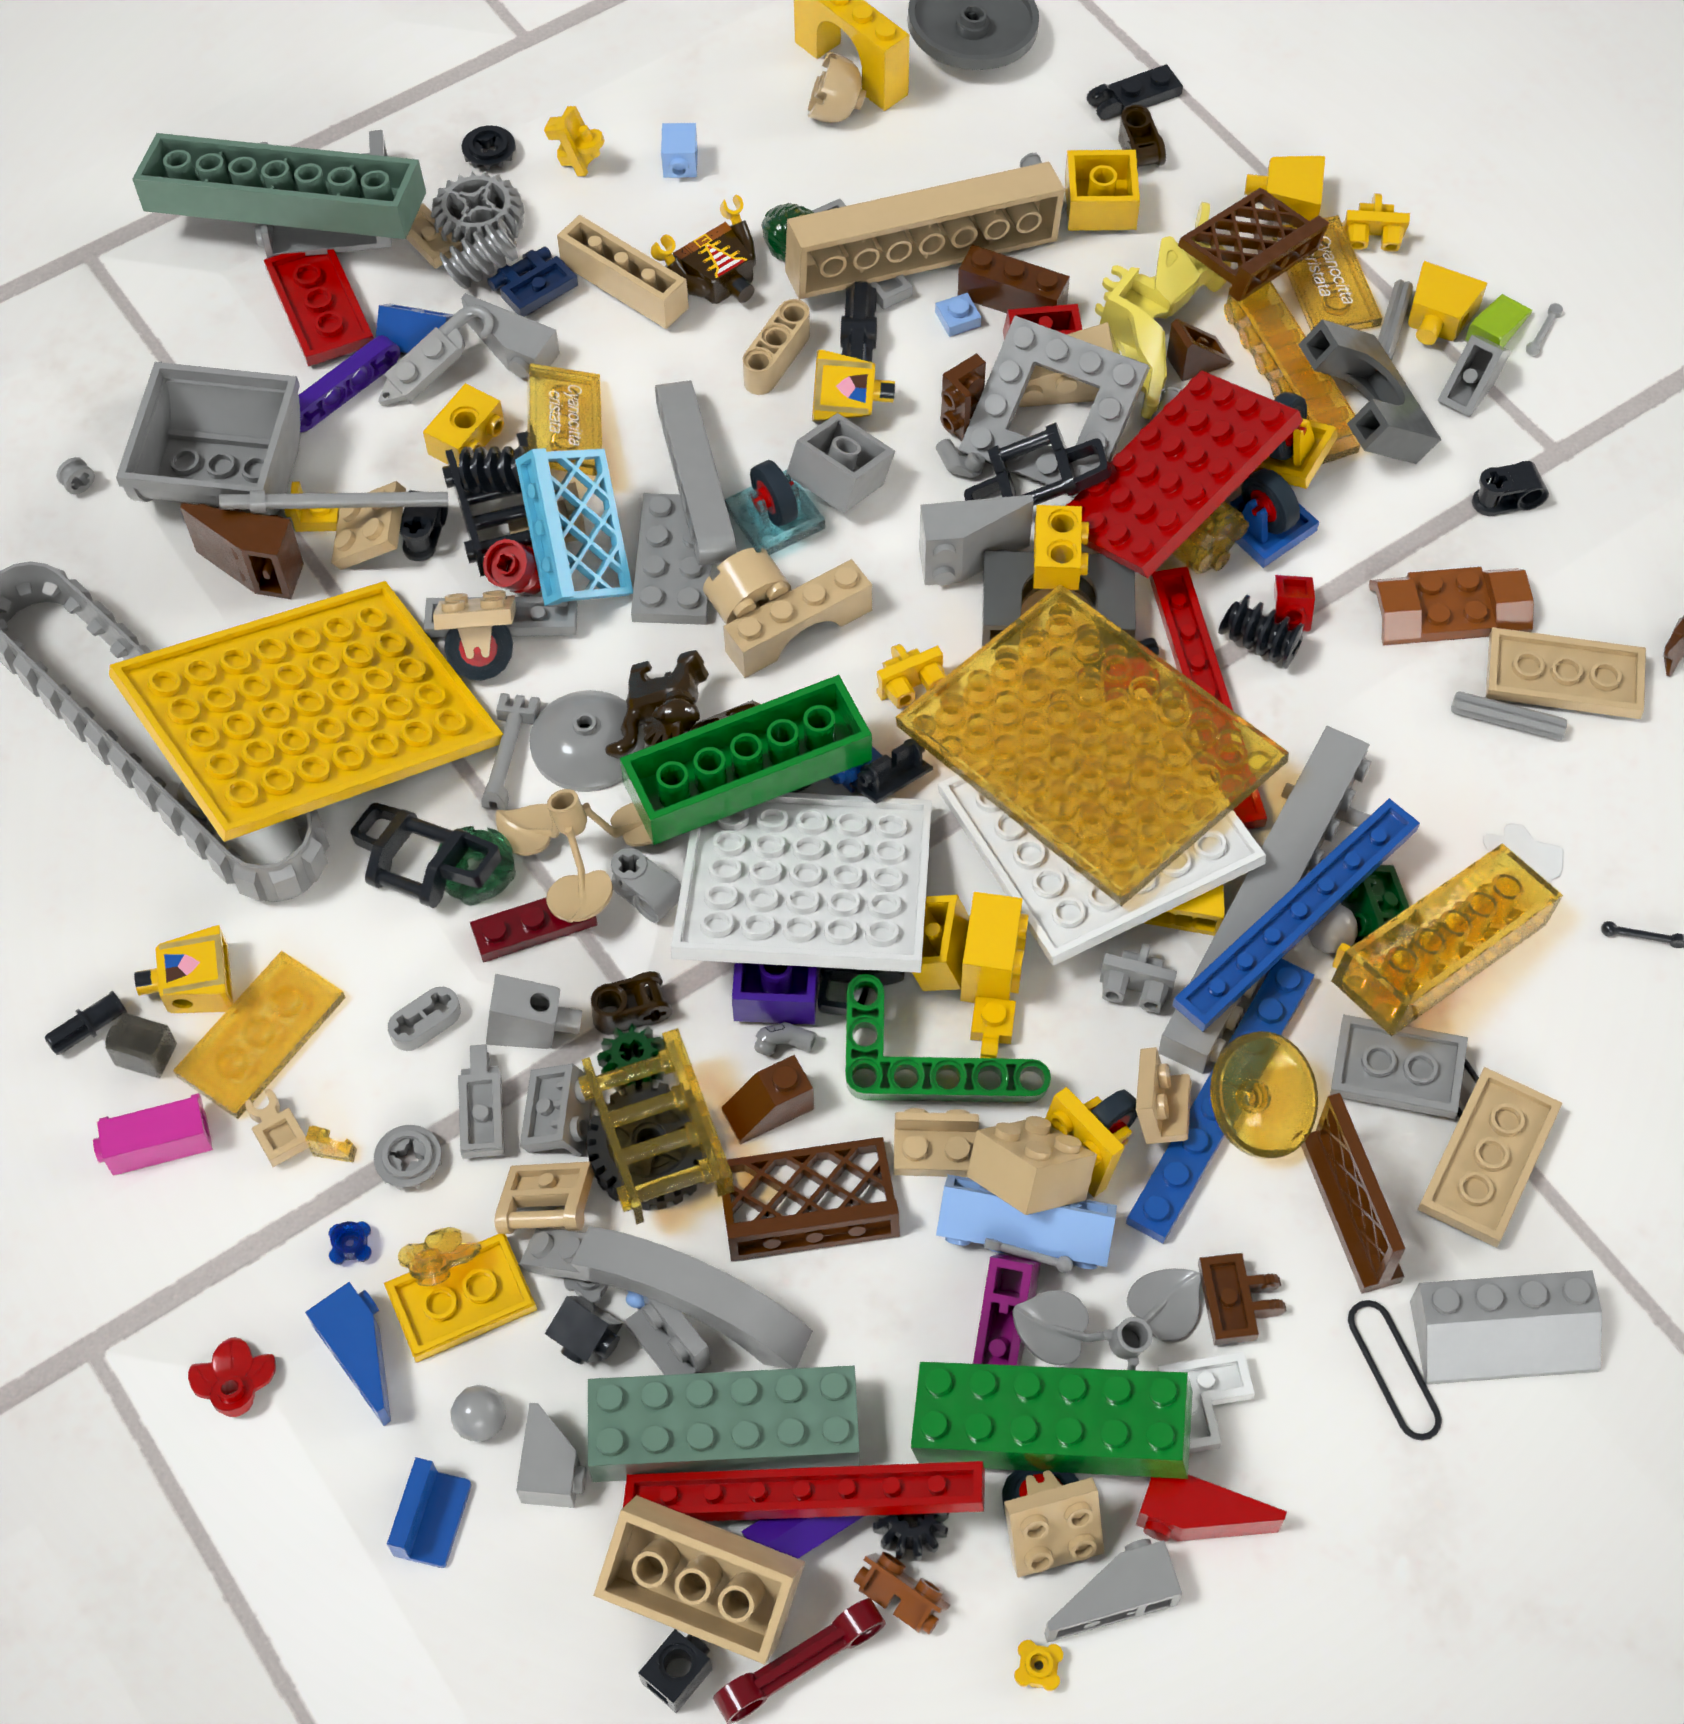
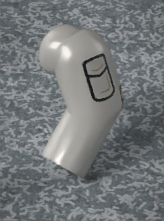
(783, 1033)

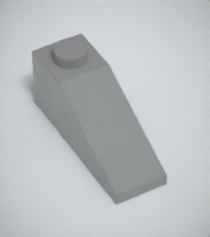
(515, 338)
(1128, 1587)

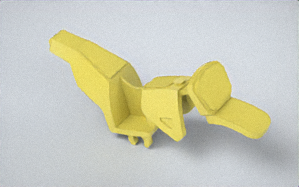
(1140, 299)

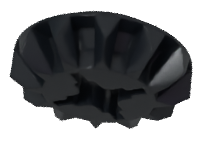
(485, 138)

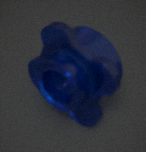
(345, 1231)

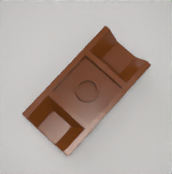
(1453, 604)

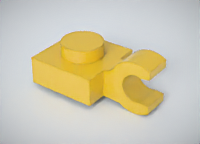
(992, 1024)

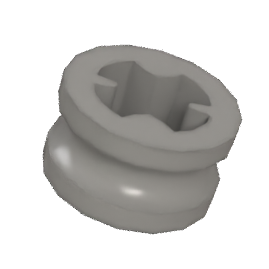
(75, 475)

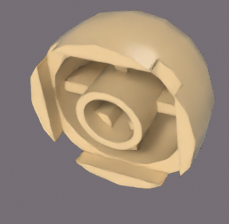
(836, 90)

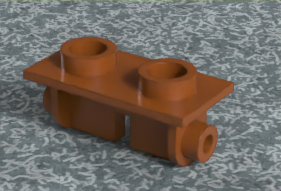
(918, 1598)

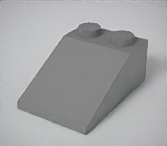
(960, 531)

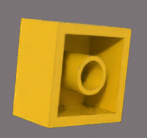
(1102, 190)
(993, 947)

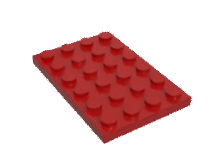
(1181, 470)

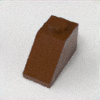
(769, 1100)

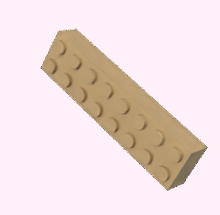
(922, 229)

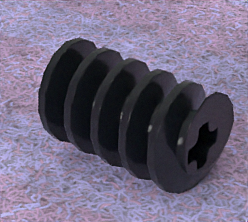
(490, 470)
(1262, 630)

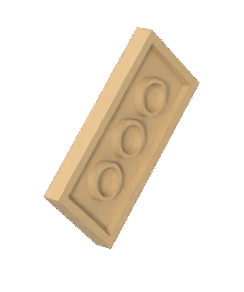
(1566, 673)
(1490, 1157)

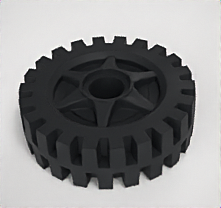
(636, 1132)

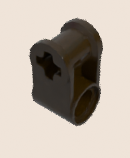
(1140, 134)
(632, 1002)

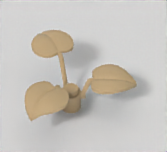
(530, 833)

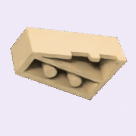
(1054, 388)

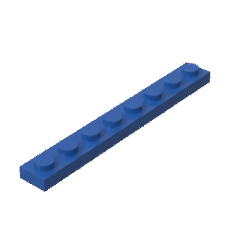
(1295, 915)
(1188, 1159)

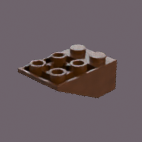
(248, 547)

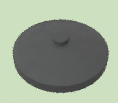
(974, 31)

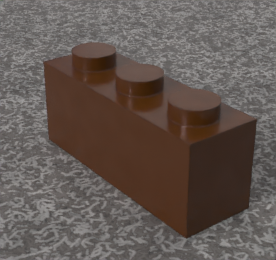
(1009, 282)

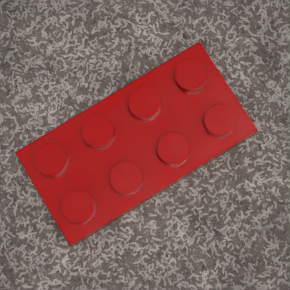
(319, 305)

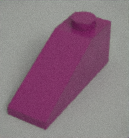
(1008, 1283)

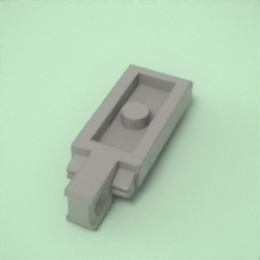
(480, 1107)

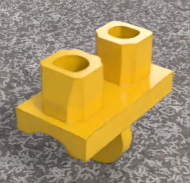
(578, 142)
(1376, 220)
(907, 671)

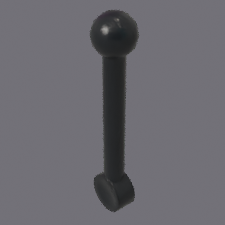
(1610, 928)

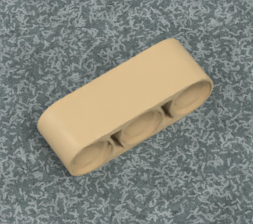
(776, 346)

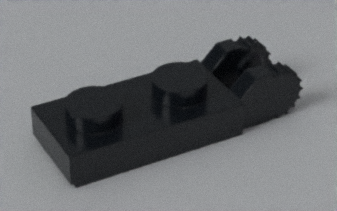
(1141, 89)

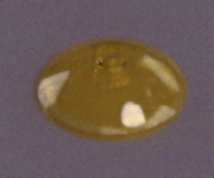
(1279, 1093)

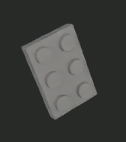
(1406, 1071)

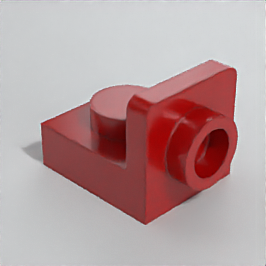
(1295, 599)

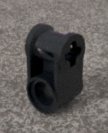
(1512, 488)
(421, 530)

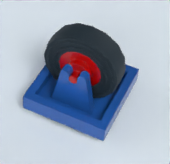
(1273, 517)

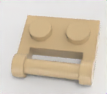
(544, 1186)

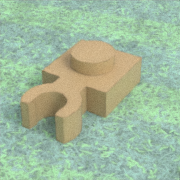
(276, 1132)

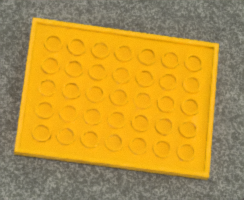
(304, 708)

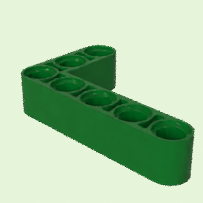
(926, 1068)

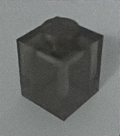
(140, 1045)

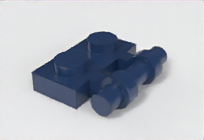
(533, 281)

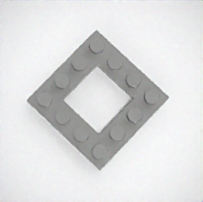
(1032, 345)

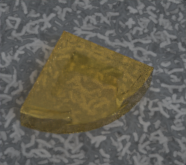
(325, 1147)

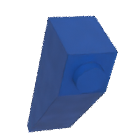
(354, 1338)

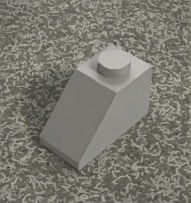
(1474, 374)
(548, 1464)

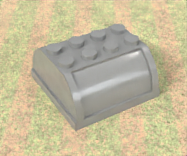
(211, 435)

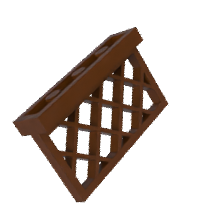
(1272, 257)
(1354, 1199)
(812, 1225)

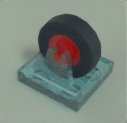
(774, 510)

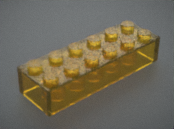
(1446, 939)

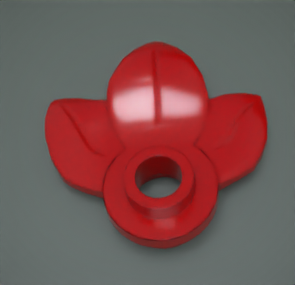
(232, 1371)

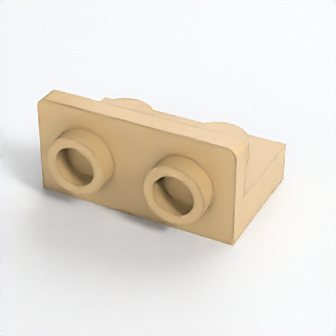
(1162, 1100)
(933, 1142)

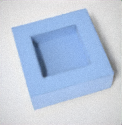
(958, 314)

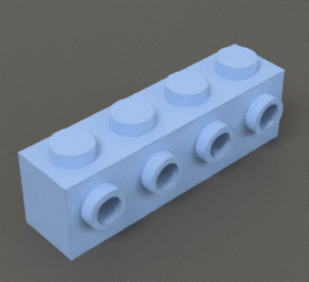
(1073, 1230)

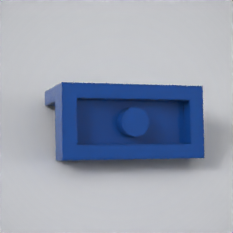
(407, 325)
(428, 1515)

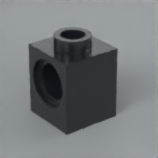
(676, 1690)

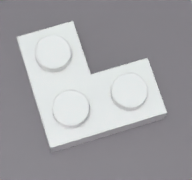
(1213, 1382)

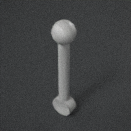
(1554, 311)
(1063, 1263)

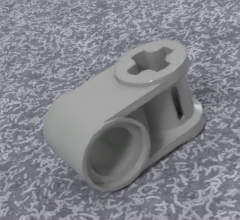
(644, 884)

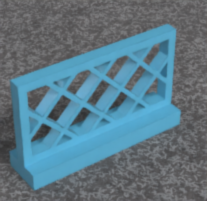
(547, 522)

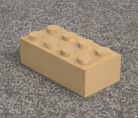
(699, 1579)

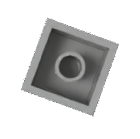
(840, 462)

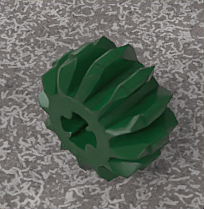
(629, 1047)

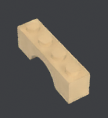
(763, 633)

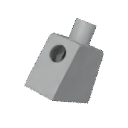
(527, 1014)

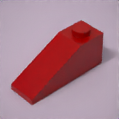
(1203, 1510)

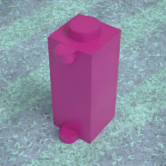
(153, 1135)

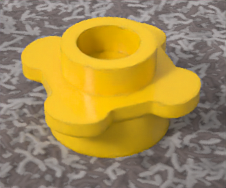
(1029, 1675)

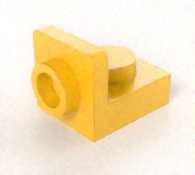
(313, 518)

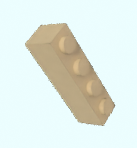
(623, 271)

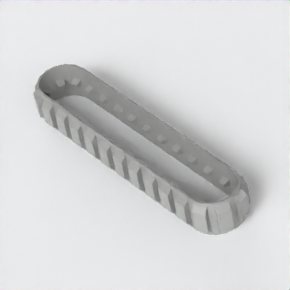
(39, 583)

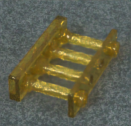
(697, 1132)

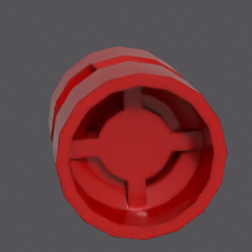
(512, 567)

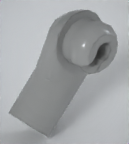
(965, 466)

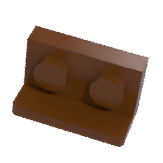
(961, 393)

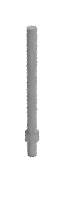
(258, 501)

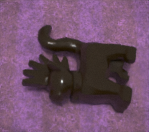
(660, 703)

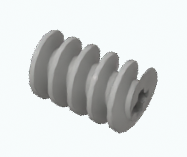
(481, 255)

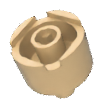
(745, 584)

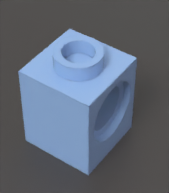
(679, 150)

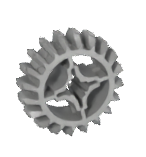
(475, 204)

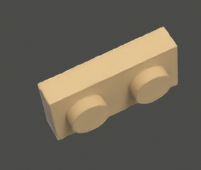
(427, 241)

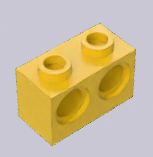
(1058, 547)

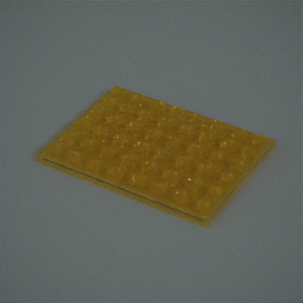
(1092, 743)

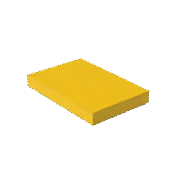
(466, 1305)

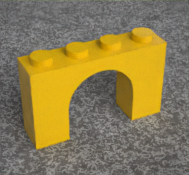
(879, 42)

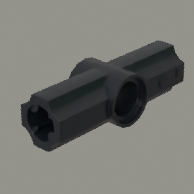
(859, 323)

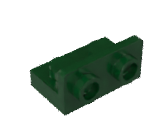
(1376, 900)

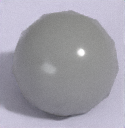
(1334, 929)
(478, 1413)

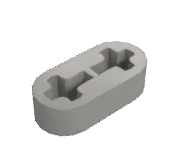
(424, 1018)

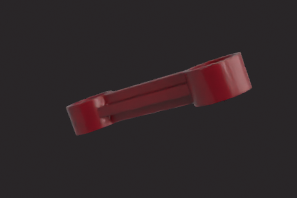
(751, 1690)

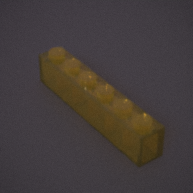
(1273, 340)

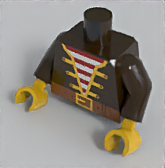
(716, 262)

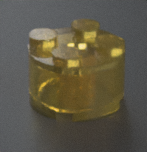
(1212, 540)

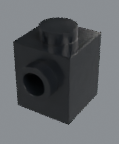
(584, 1330)

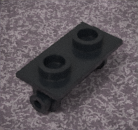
(890, 774)

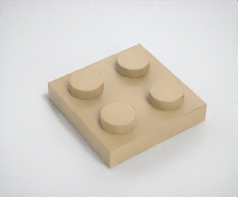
(367, 531)

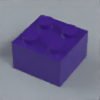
(774, 993)

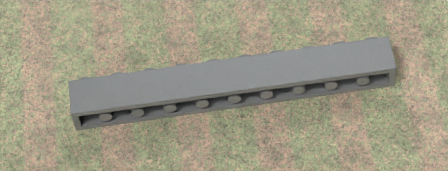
(1290, 853)

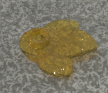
(432, 1260)

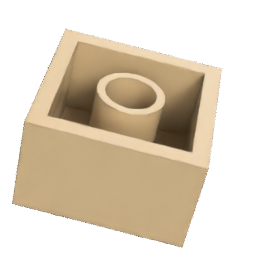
(1031, 1165)

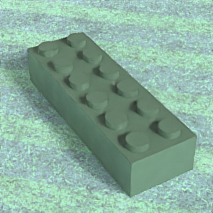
(722, 1422)

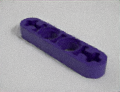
(370, 360)

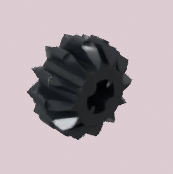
(899, 1533)

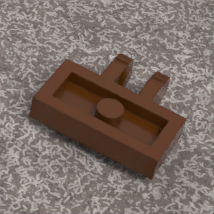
(1229, 1298)

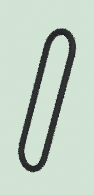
(1438, 1420)

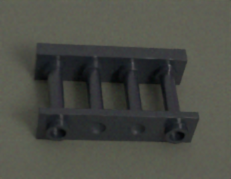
(474, 547)

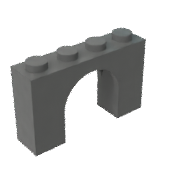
(1392, 419)
(1009, 583)

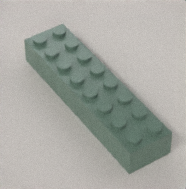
(280, 185)

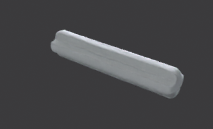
(1395, 316)
(1509, 715)

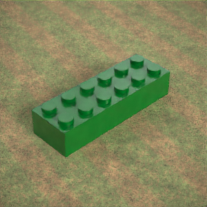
(746, 759)
(1054, 1419)

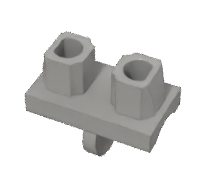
(1138, 974)

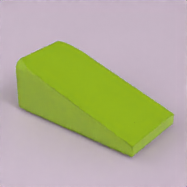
(1499, 320)

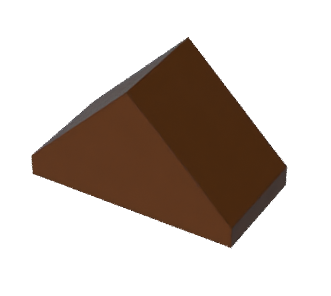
(1194, 350)

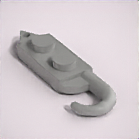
(431, 357)

